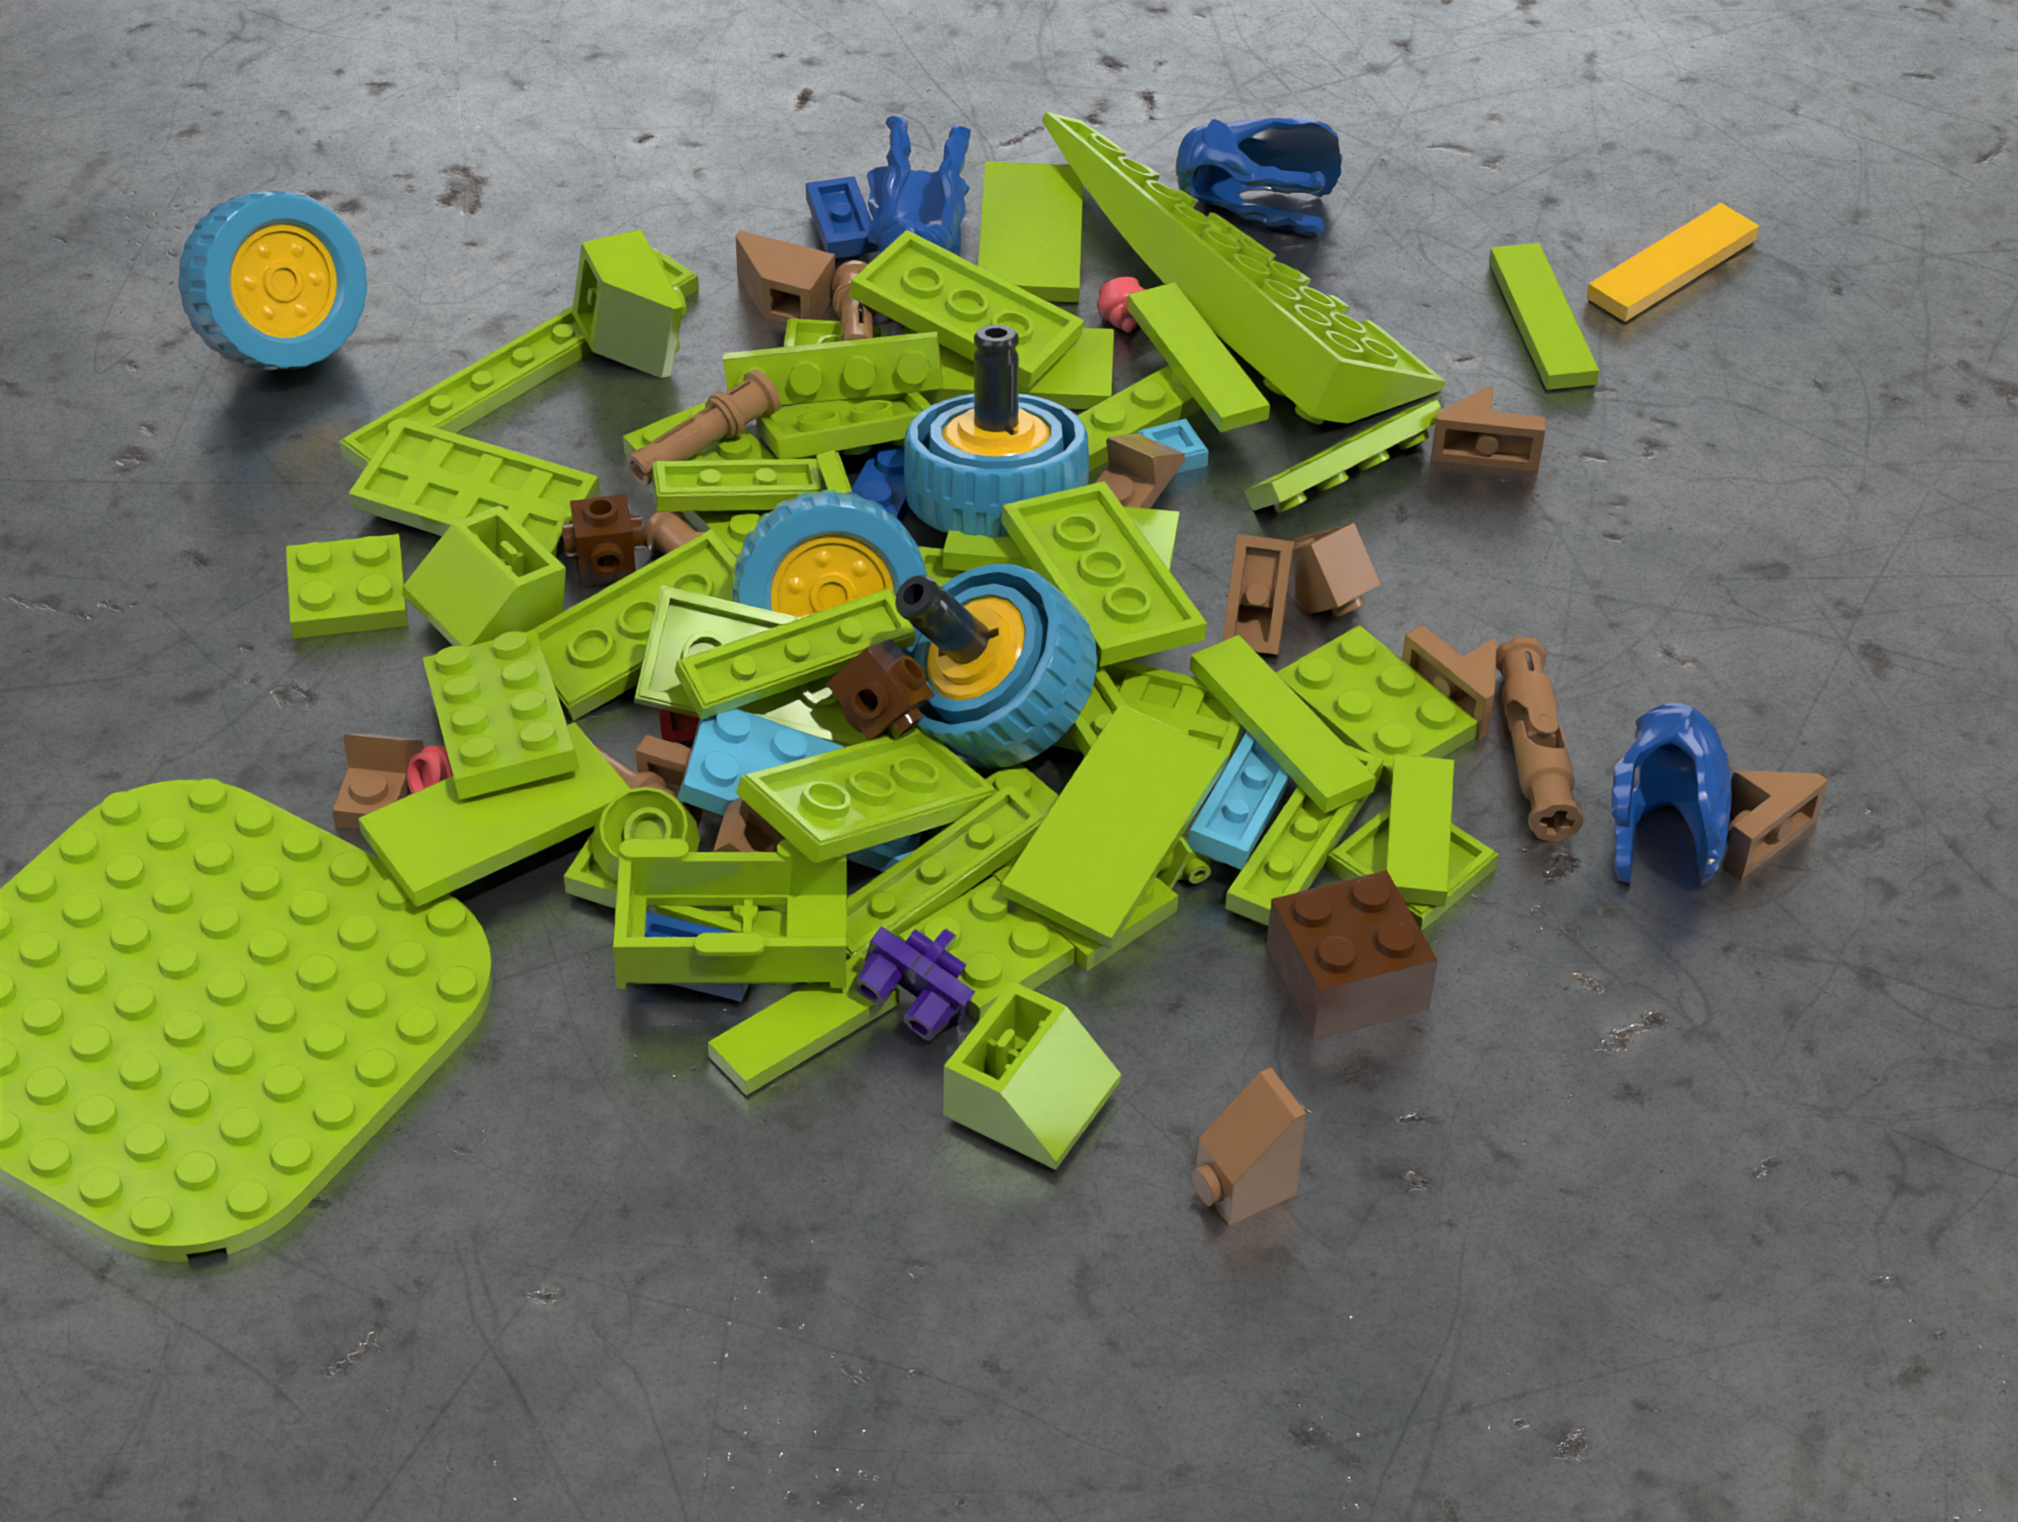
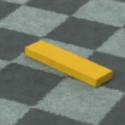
(1672, 262)

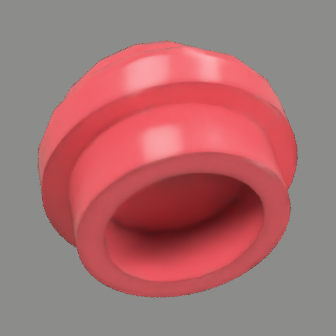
(1113, 302)
(428, 768)

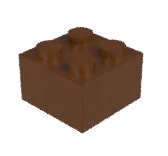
(1350, 954)

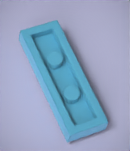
(1239, 805)

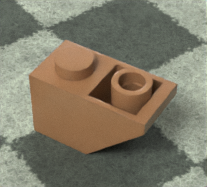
(784, 277)

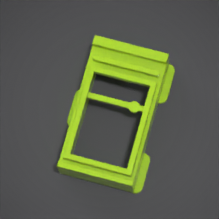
(669, 875)

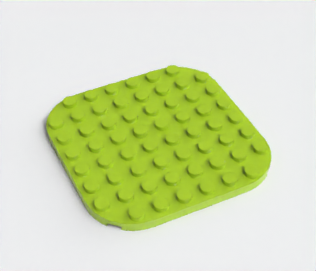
(214, 1015)

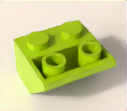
(628, 303)
(487, 580)
(1028, 1076)

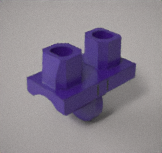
(923, 970)

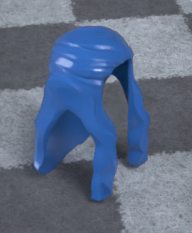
(1257, 155)
(920, 199)
(1679, 767)

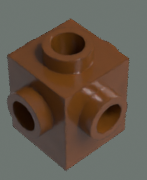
(599, 529)
(882, 691)

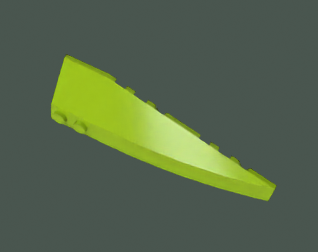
(1249, 300)

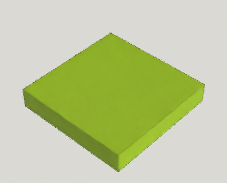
(1367, 851)

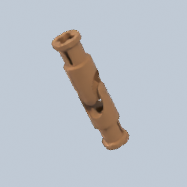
(1538, 740)

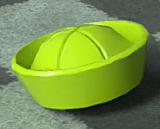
(640, 815)

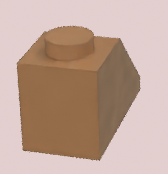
(1331, 571)
(1252, 1151)

